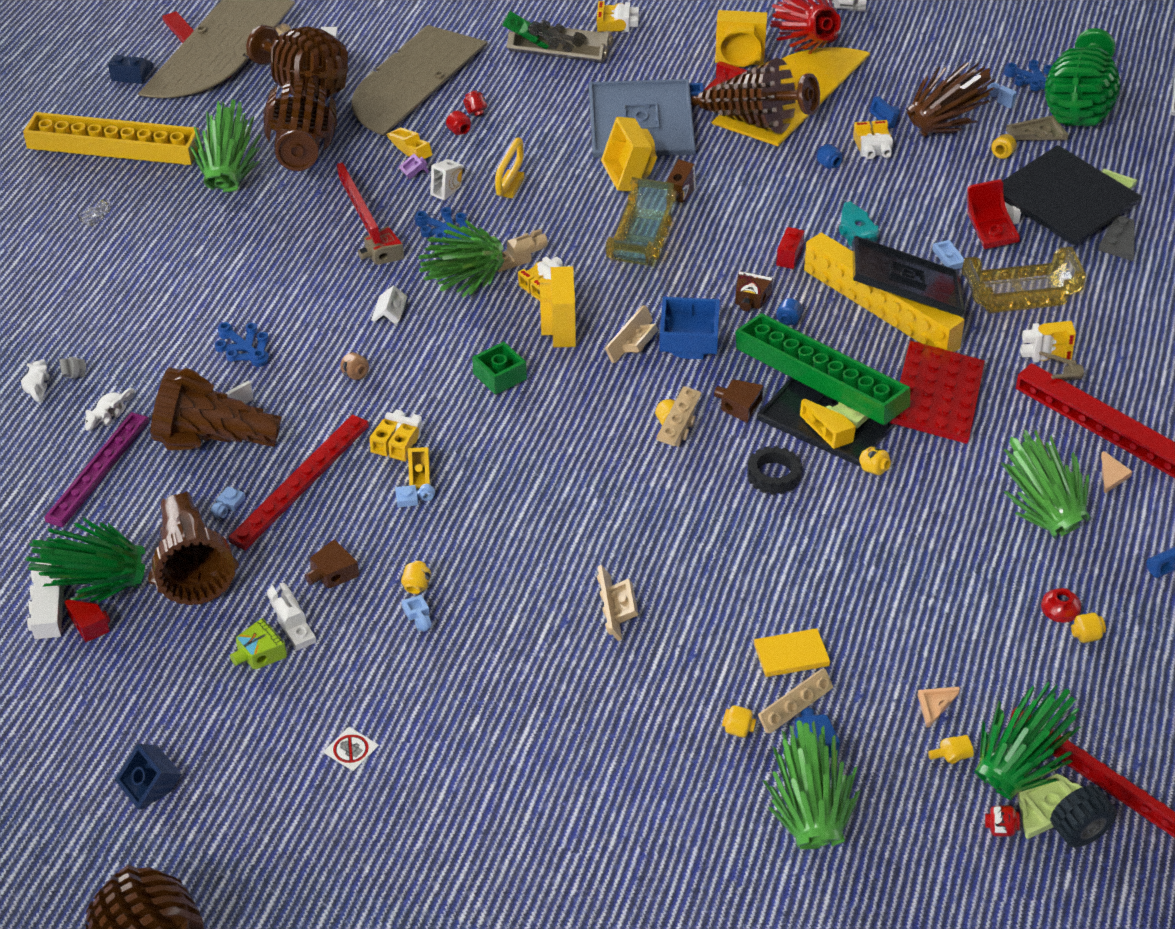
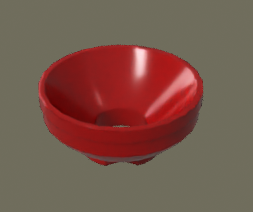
(1061, 610)

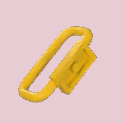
(513, 178)

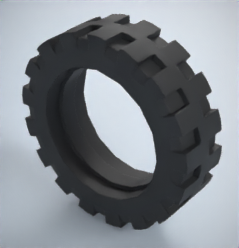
(770, 484)

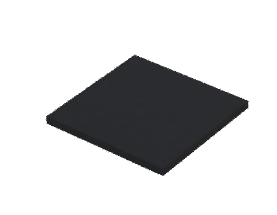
(1067, 195)
(907, 276)
(784, 414)

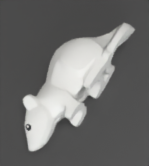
(33, 382)
(107, 407)

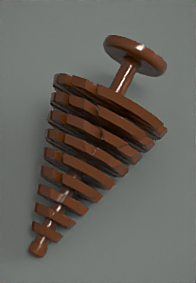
(759, 96)

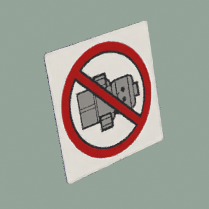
(350, 748)

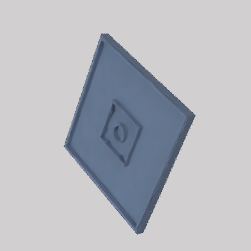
(655, 104)

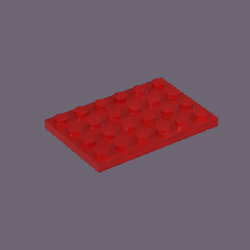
(941, 391)

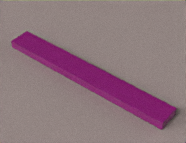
(96, 470)

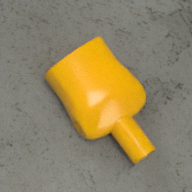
(953, 749)

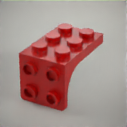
(989, 214)

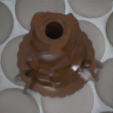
(193, 412)
(191, 560)

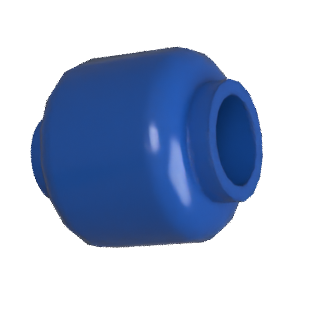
(829, 156)
(789, 311)

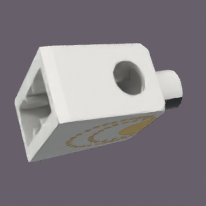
(445, 178)

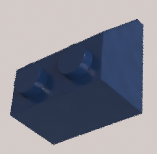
(129, 69)
(147, 775)

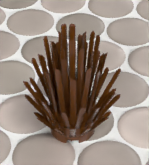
(949, 100)

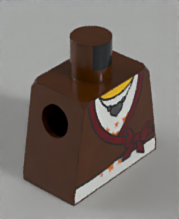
(684, 179)
(752, 290)

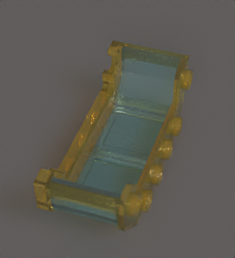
(643, 223)

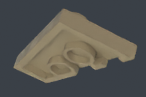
(1037, 129)

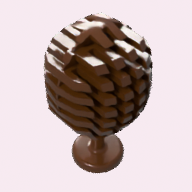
(301, 54)
(299, 124)
(143, 901)

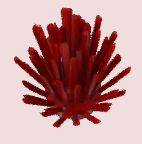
(806, 20)

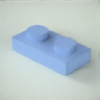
(948, 254)

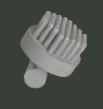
(72, 367)

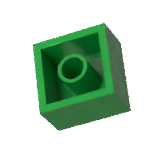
(499, 367)

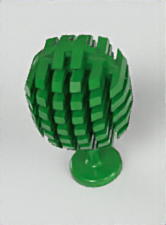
(1084, 80)

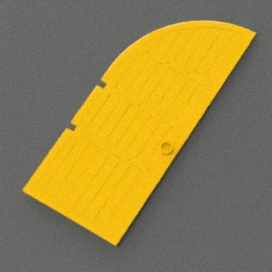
(830, 68)

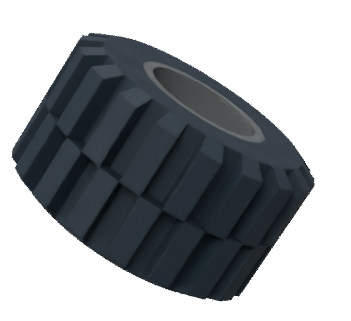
(1083, 816)

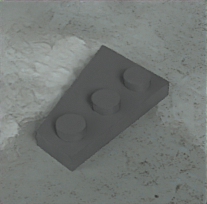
(1119, 238)

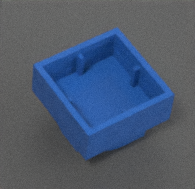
(689, 327)

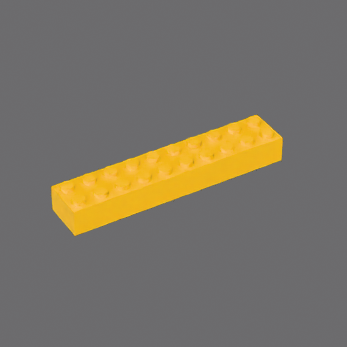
(111, 138)
(928, 325)

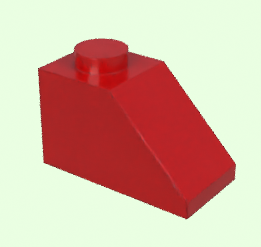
(88, 619)

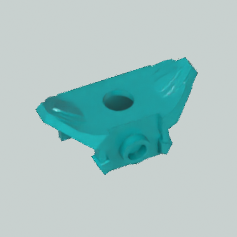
(848, 228)

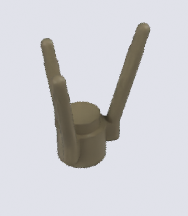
(1070, 372)

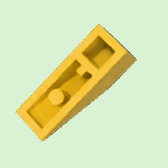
(830, 425)

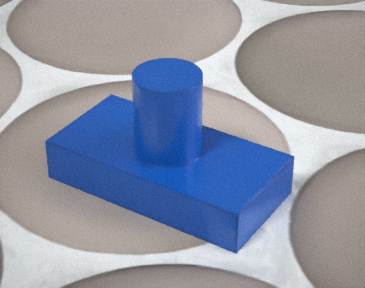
(884, 111)

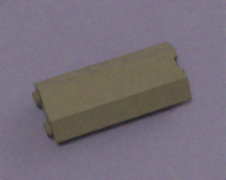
(594, 49)

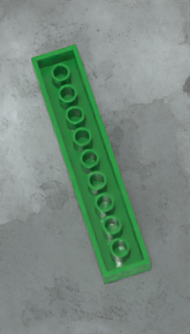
(823, 368)

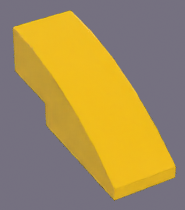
(410, 143)

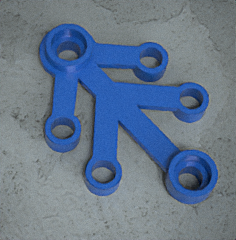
(1033, 79)
(422, 220)
(257, 357)

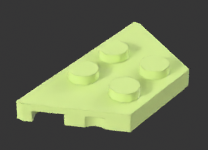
(1038, 804)

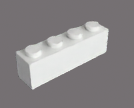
(45, 607)

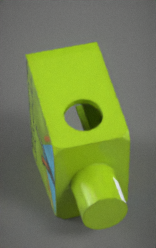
(258, 646)

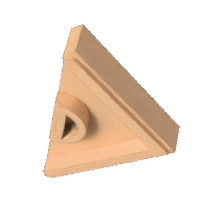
(1113, 472)
(935, 701)

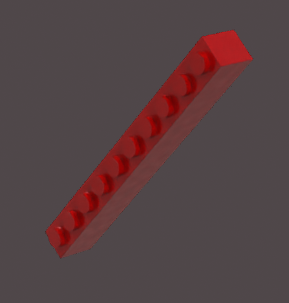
(1098, 418)

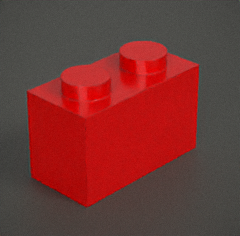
(790, 248)

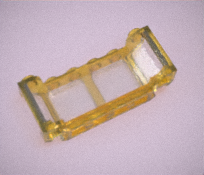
(1025, 285)

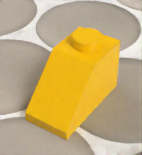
(419, 466)

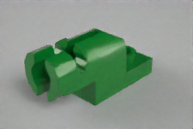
(520, 26)

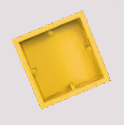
(741, 37)
(628, 153)
(558, 307)

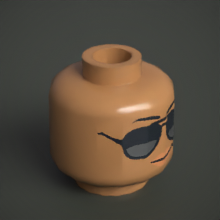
(354, 366)

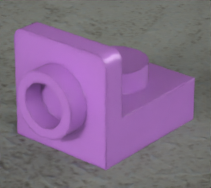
(413, 166)

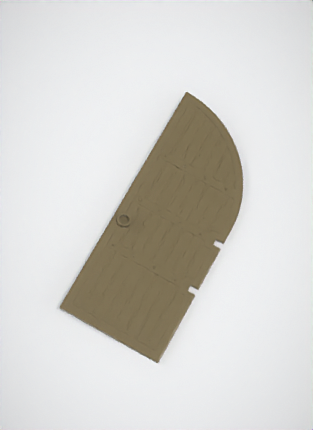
(214, 48)
(411, 76)

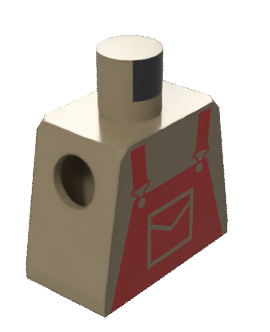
(387, 251)

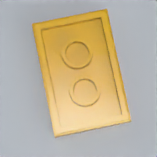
(791, 652)

